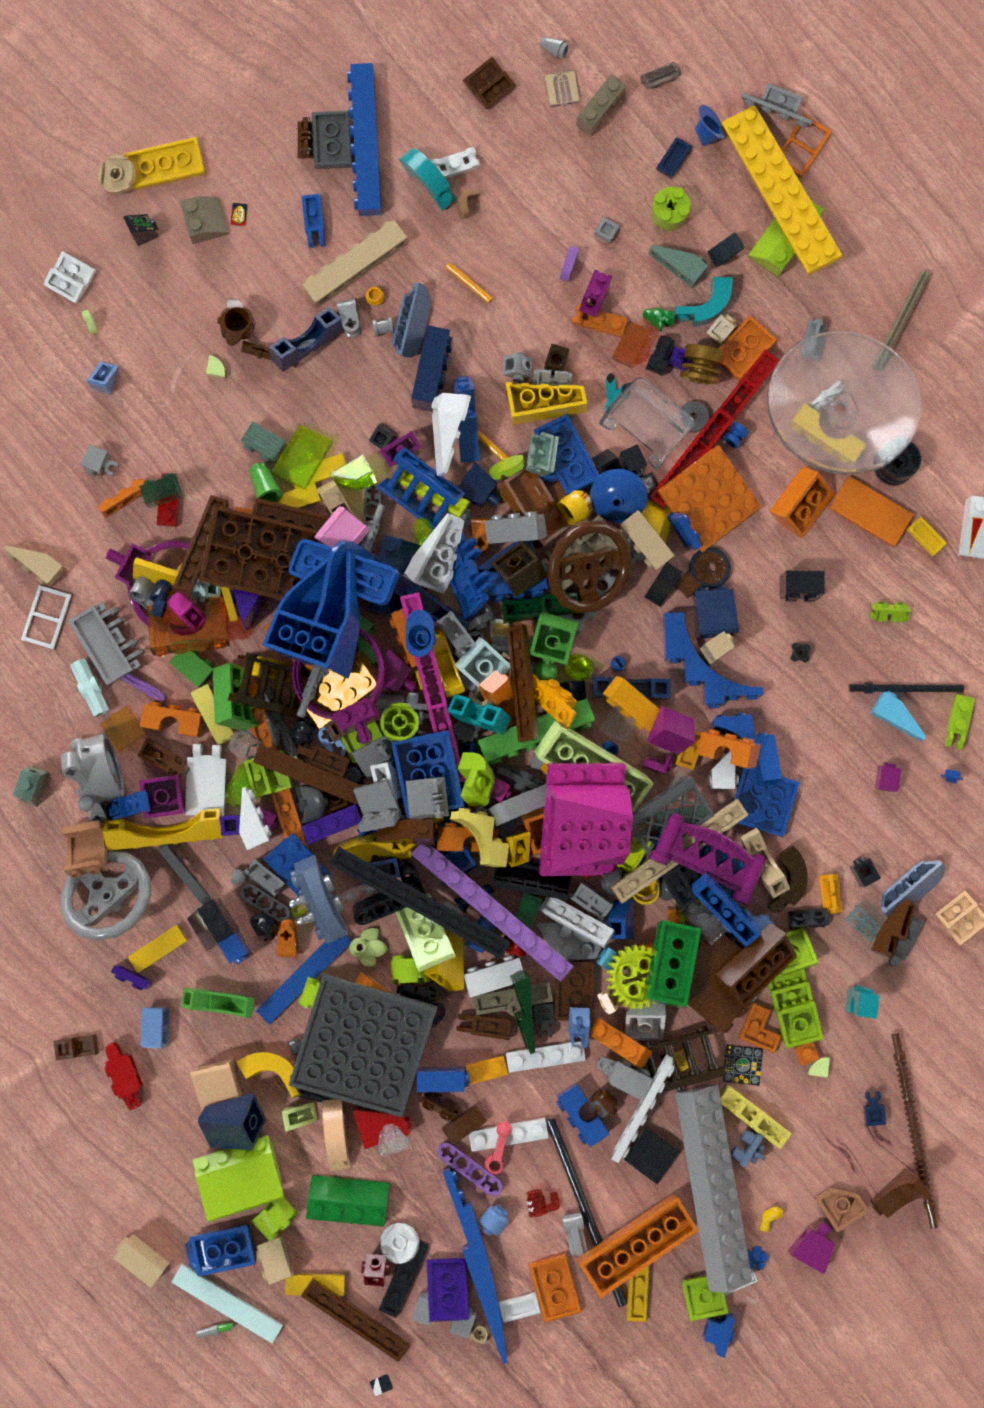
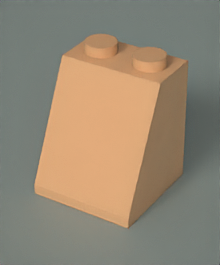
(216, 1082)

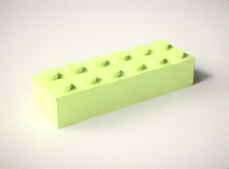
(568, 746)

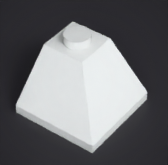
(646, 1023)

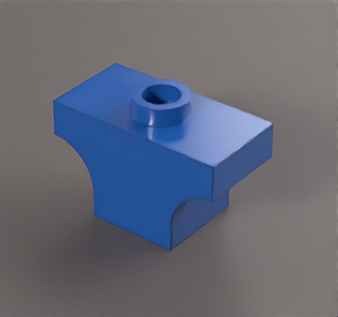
(719, 1332)

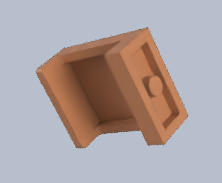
(85, 849)

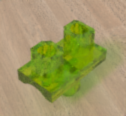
(422, 530)

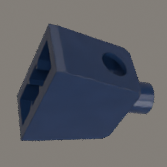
(479, 487)

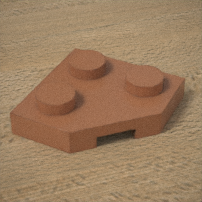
(841, 1207)

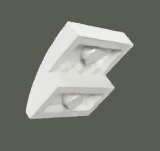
(69, 277)

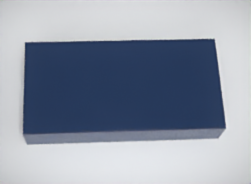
(674, 157)

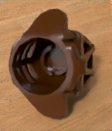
(236, 322)

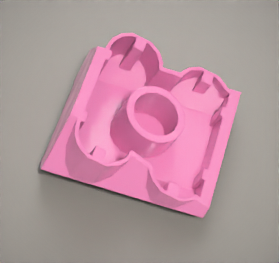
(341, 527)

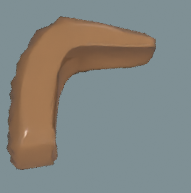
(462, 202)

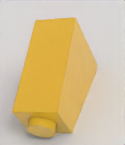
(450, 972)

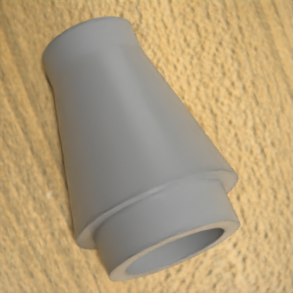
(555, 46)

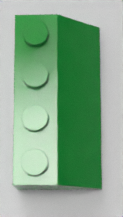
(347, 1200)

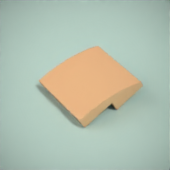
(961, 918)

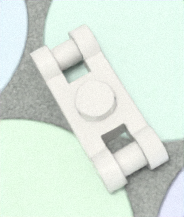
(455, 165)

